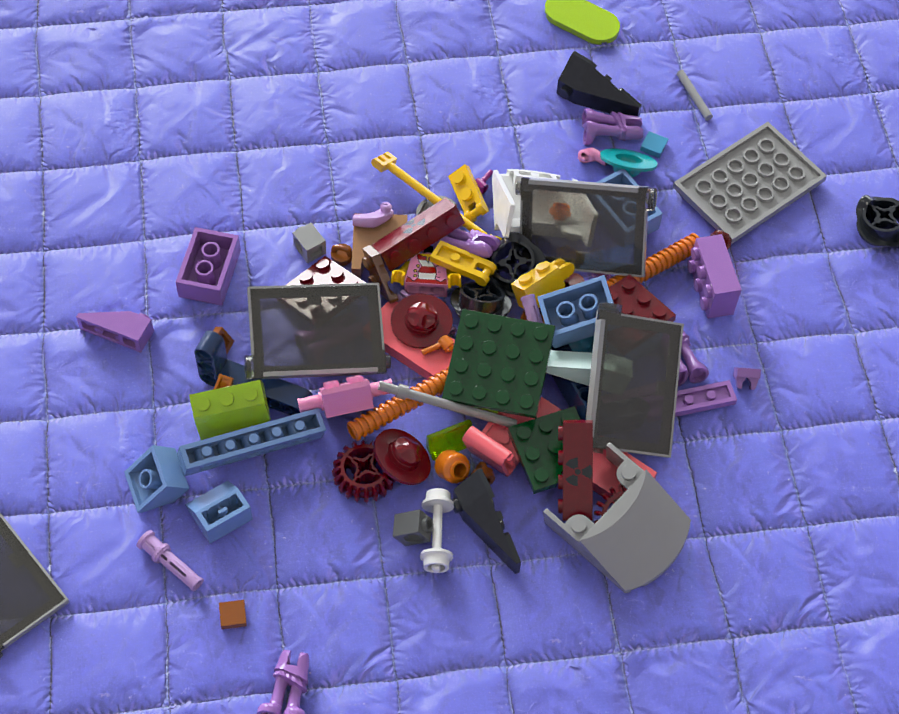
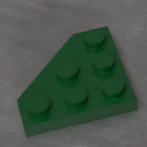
(538, 448)

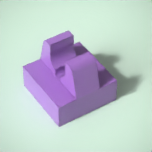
(752, 376)

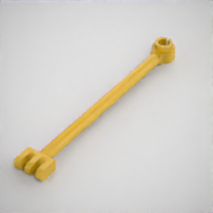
(388, 161)

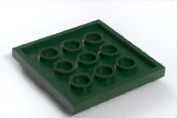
(499, 363)

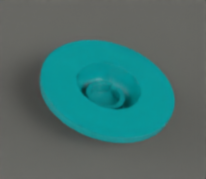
(630, 160)

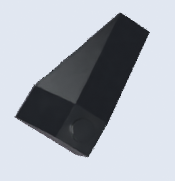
(589, 88)
(476, 507)

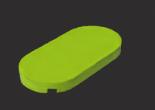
(583, 20)

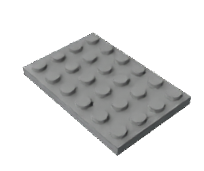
(749, 182)

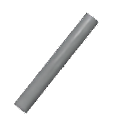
(694, 95)

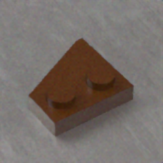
(378, 273)

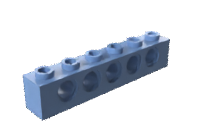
(251, 442)

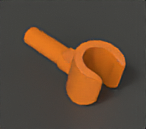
(444, 342)

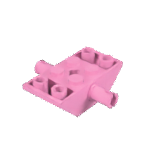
(343, 398)

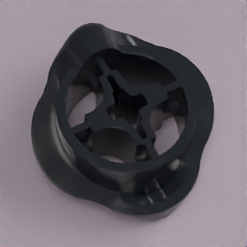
(883, 219)
(511, 247)
(484, 299)

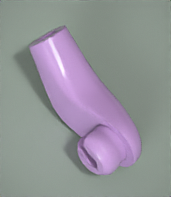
(375, 218)

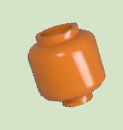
(452, 466)

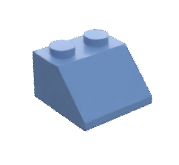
(156, 478)

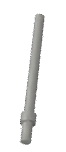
(402, 392)

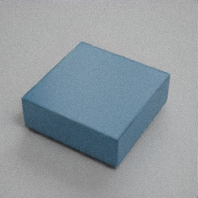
(654, 144)

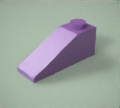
(121, 327)

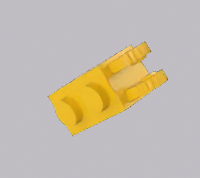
(542, 279)

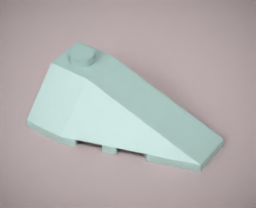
(570, 365)

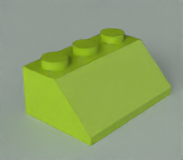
(229, 408)

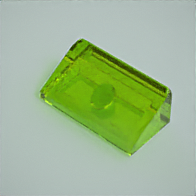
(447, 439)

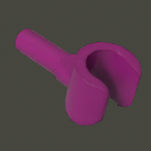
(482, 182)

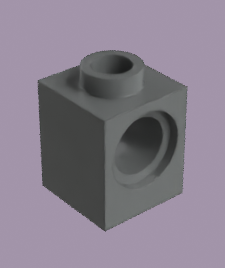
(412, 527)

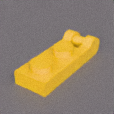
(468, 193)
(463, 262)

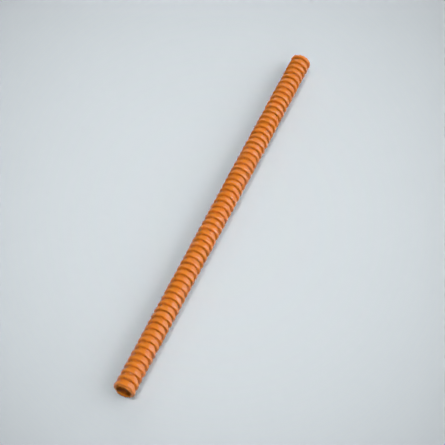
(435, 385)

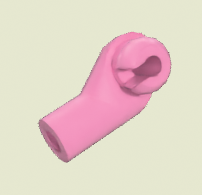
(590, 155)

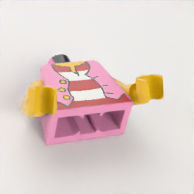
(424, 276)

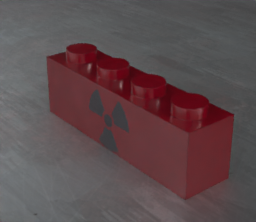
(418, 233)
(577, 468)

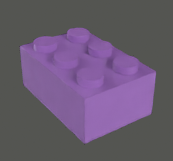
(208, 266)
(714, 276)

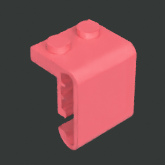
(493, 447)

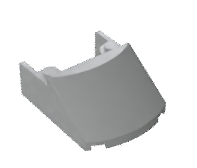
(637, 533)

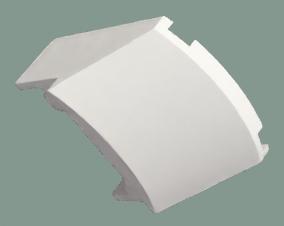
(506, 202)

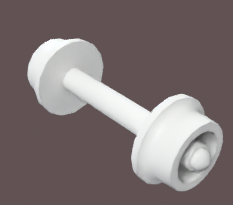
(435, 558)

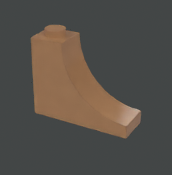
(367, 236)

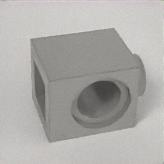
(309, 242)

